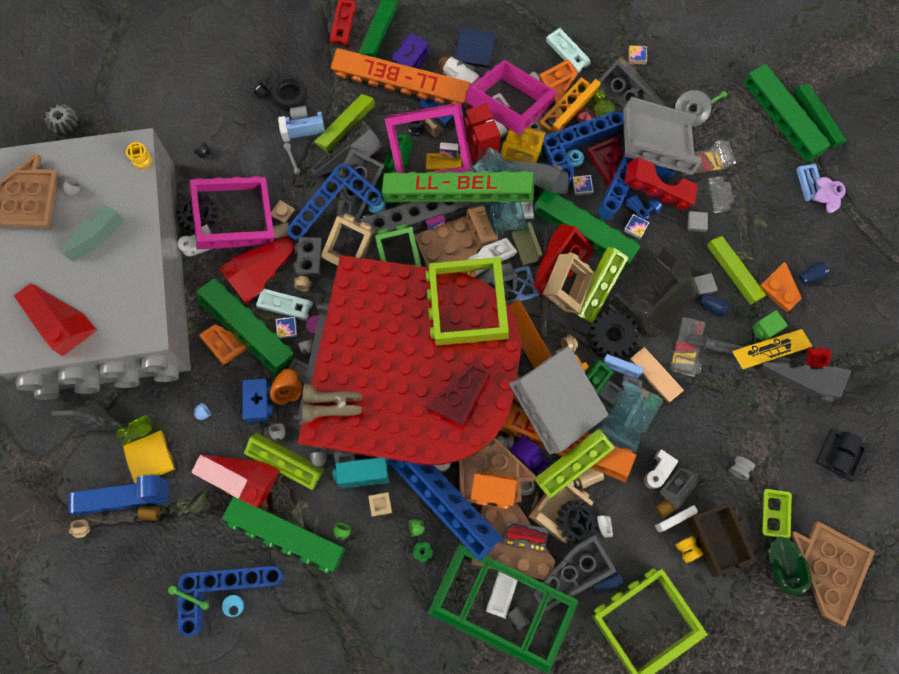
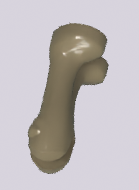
(311, 396)

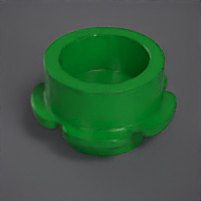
(417, 551)

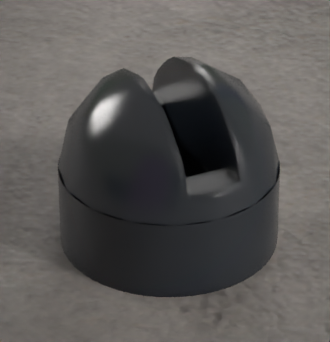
(261, 90)
(202, 150)

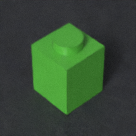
(769, 326)

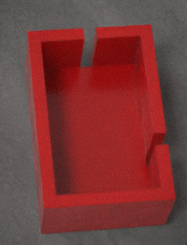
(479, 133)

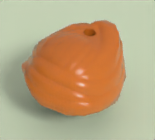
(286, 387)

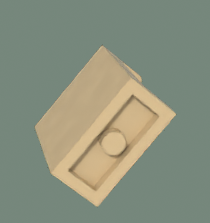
(546, 510)

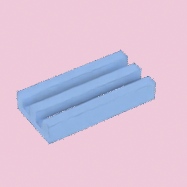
(806, 180)
(623, 366)

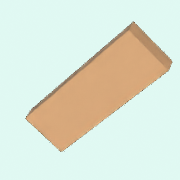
(657, 375)

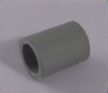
(518, 617)

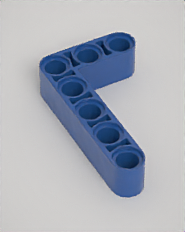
(577, 140)
(620, 188)
(329, 196)
(147, 491)
(221, 584)

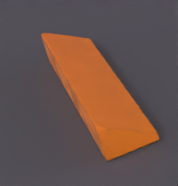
(530, 339)

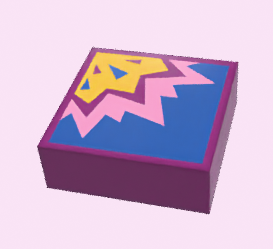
(435, 222)

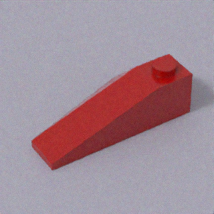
(564, 241)
(254, 268)
(54, 320)
(242, 478)

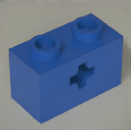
(251, 391)

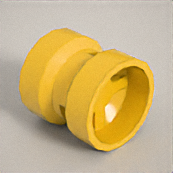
(138, 155)
(687, 544)

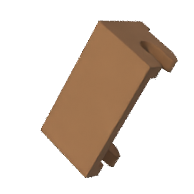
(480, 226)

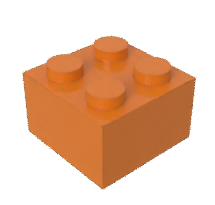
(494, 489)

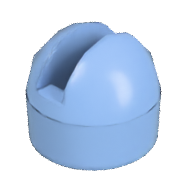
(201, 412)

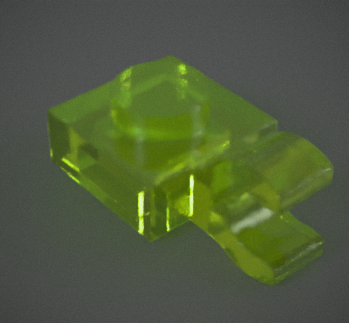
(602, 106)
(136, 428)

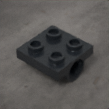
(843, 454)

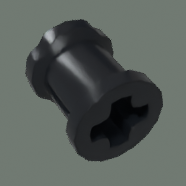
(415, 128)

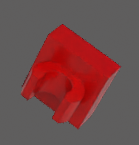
(818, 357)

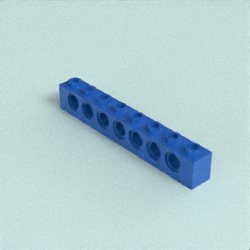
(450, 506)

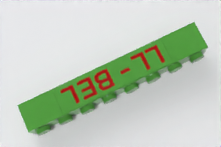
(459, 187)

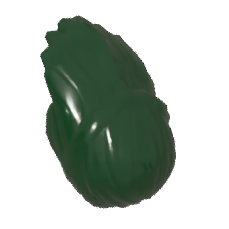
(789, 567)

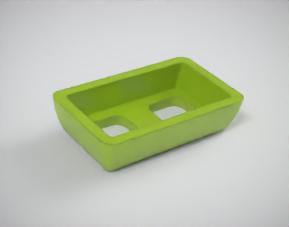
(782, 515)

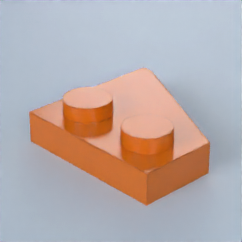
(559, 78)
(782, 288)
(222, 343)

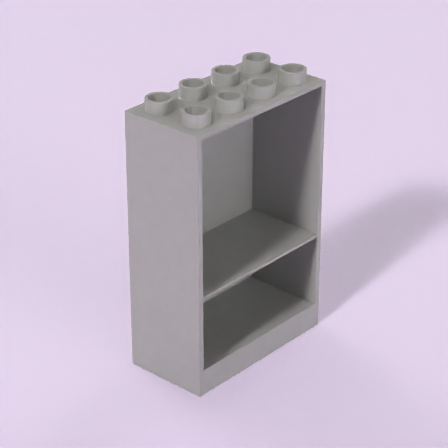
(124, 285)

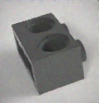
(309, 258)

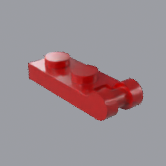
(343, 22)

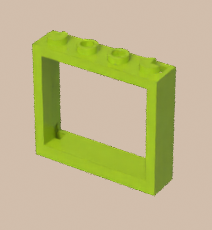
(469, 335)
(674, 650)

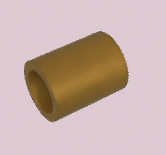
(664, 508)
(149, 513)

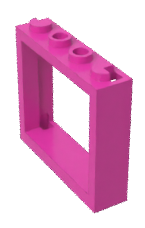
(520, 80)
(428, 113)
(230, 240)

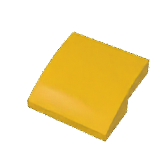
(523, 146)
(148, 456)

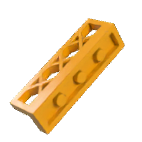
(571, 109)

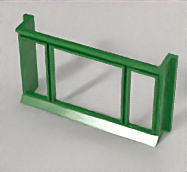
(490, 638)

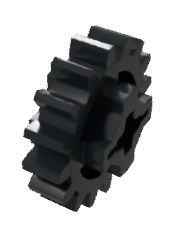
(206, 209)
(576, 521)

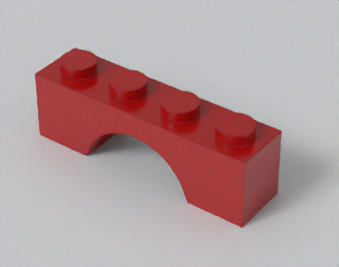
(643, 177)

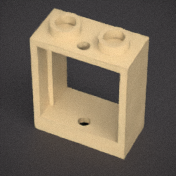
(348, 220)
(581, 285)

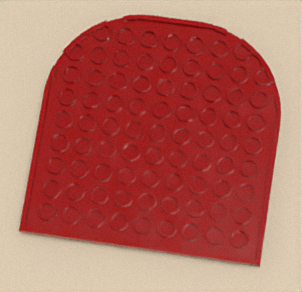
(383, 348)

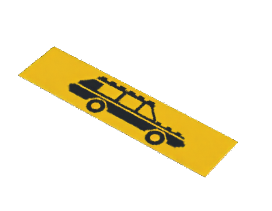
(772, 349)

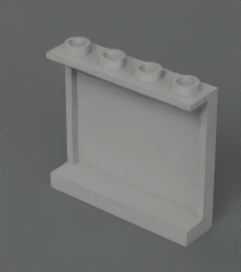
(660, 135)
(559, 400)

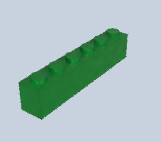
(786, 113)
(601, 236)
(245, 326)
(284, 534)

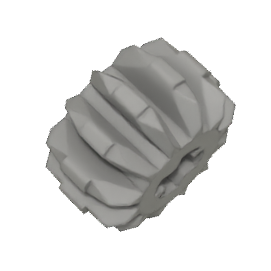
(61, 119)

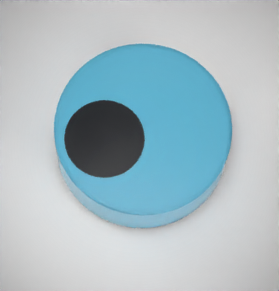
(233, 605)

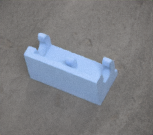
(305, 126)

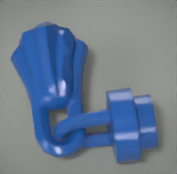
(634, 203)

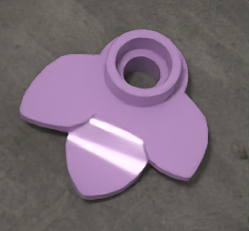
(829, 194)

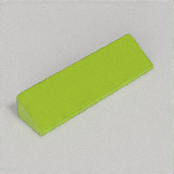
(345, 122)
(736, 270)
(602, 283)
(285, 460)
(574, 463)

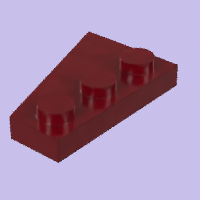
(606, 158)
(461, 395)

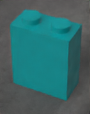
(361, 473)

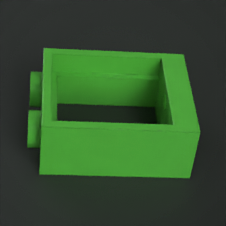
(401, 229)

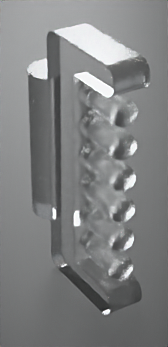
(724, 191)

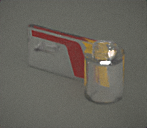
(716, 158)
(685, 354)

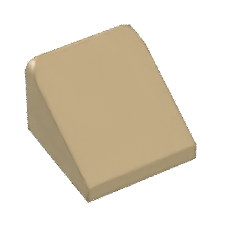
(433, 126)

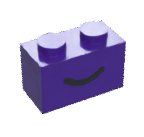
(412, 52)

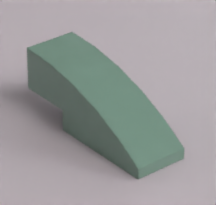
(92, 233)

